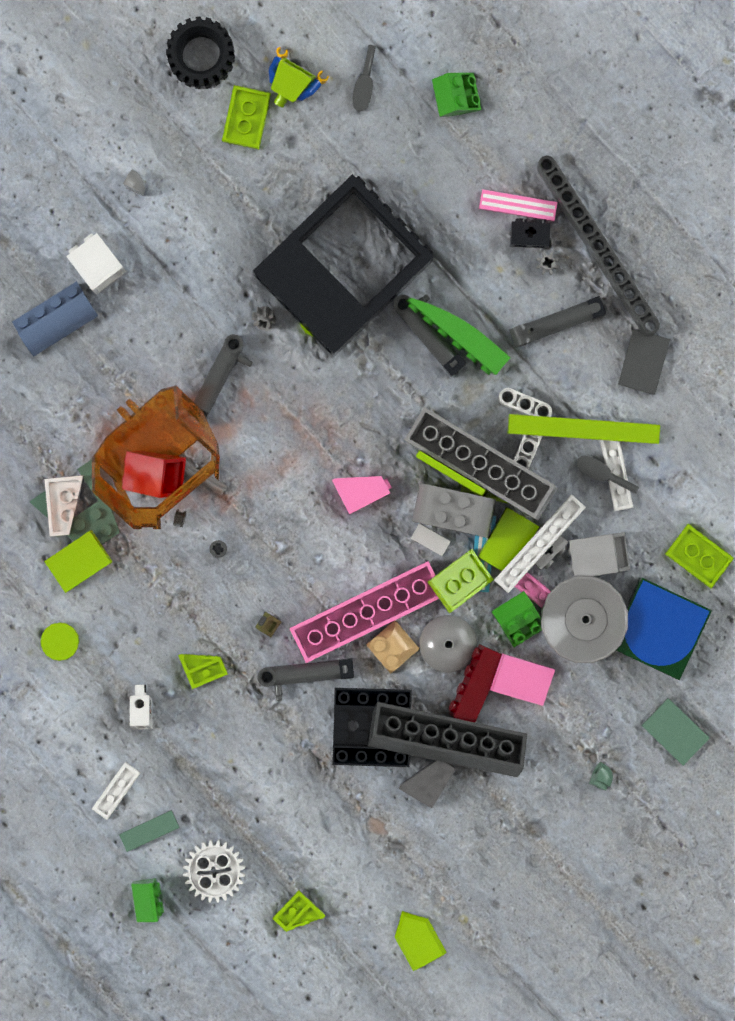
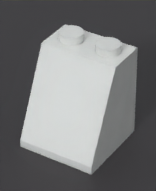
(95, 263)

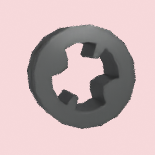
(213, 552)

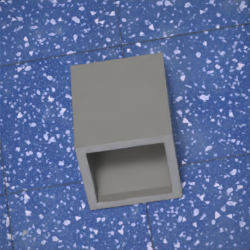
(599, 555)

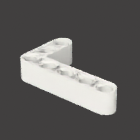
(532, 411)

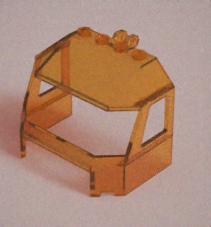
(164, 426)

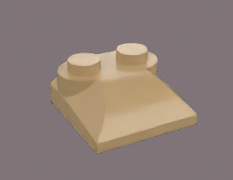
(392, 646)

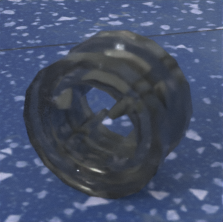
(179, 518)

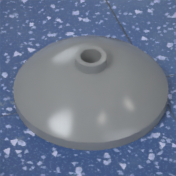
(447, 629)

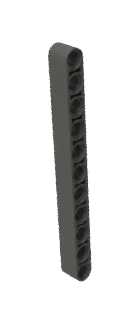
(597, 236)

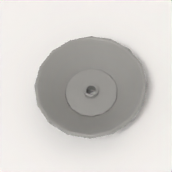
(564, 615)

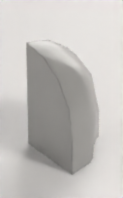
(134, 183)

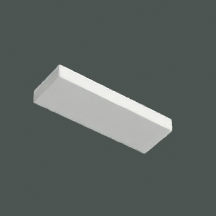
(116, 790)

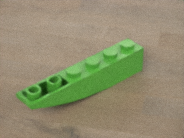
(463, 336)

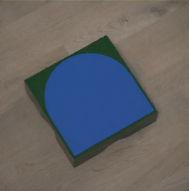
(662, 628)

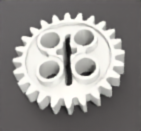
(217, 888)

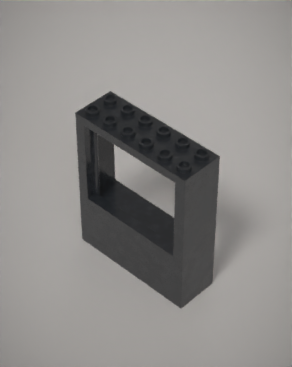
(315, 294)

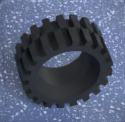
(193, 30)

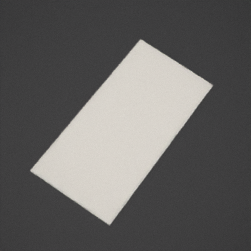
(430, 539)

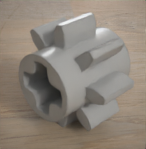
(545, 268)
(263, 317)

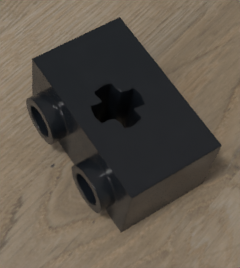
(538, 240)

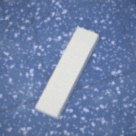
(614, 460)

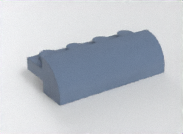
(54, 319)

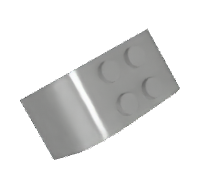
(454, 510)

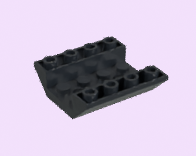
(352, 746)

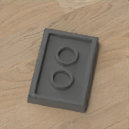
(643, 362)

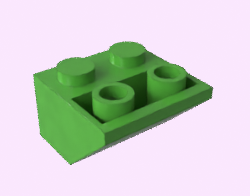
(456, 94)
(518, 619)
(146, 900)

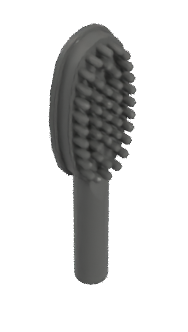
(364, 85)
(598, 470)

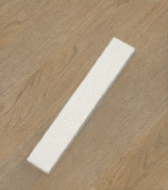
(539, 543)

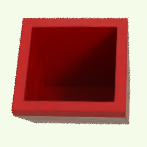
(153, 473)

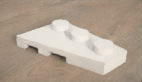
(61, 503)

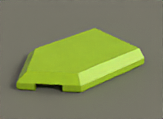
(418, 940)

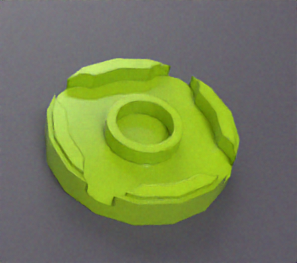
(59, 641)

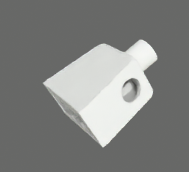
(140, 717)

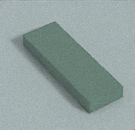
(149, 830)

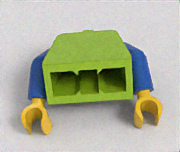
(291, 80)

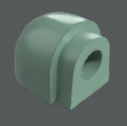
(601, 777)

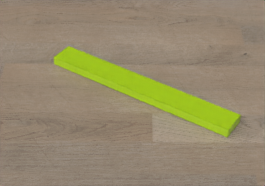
(583, 429)

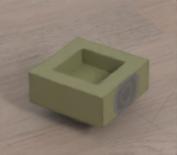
(268, 624)

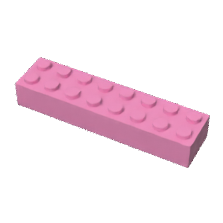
(365, 612)

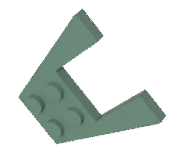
(96, 518)

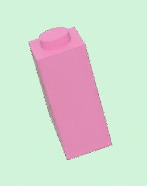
(361, 491)

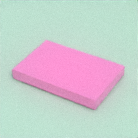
(522, 679)

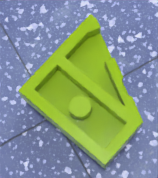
(202, 668)
(297, 912)

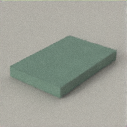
(675, 731)

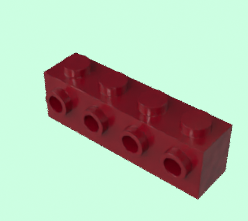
(476, 684)

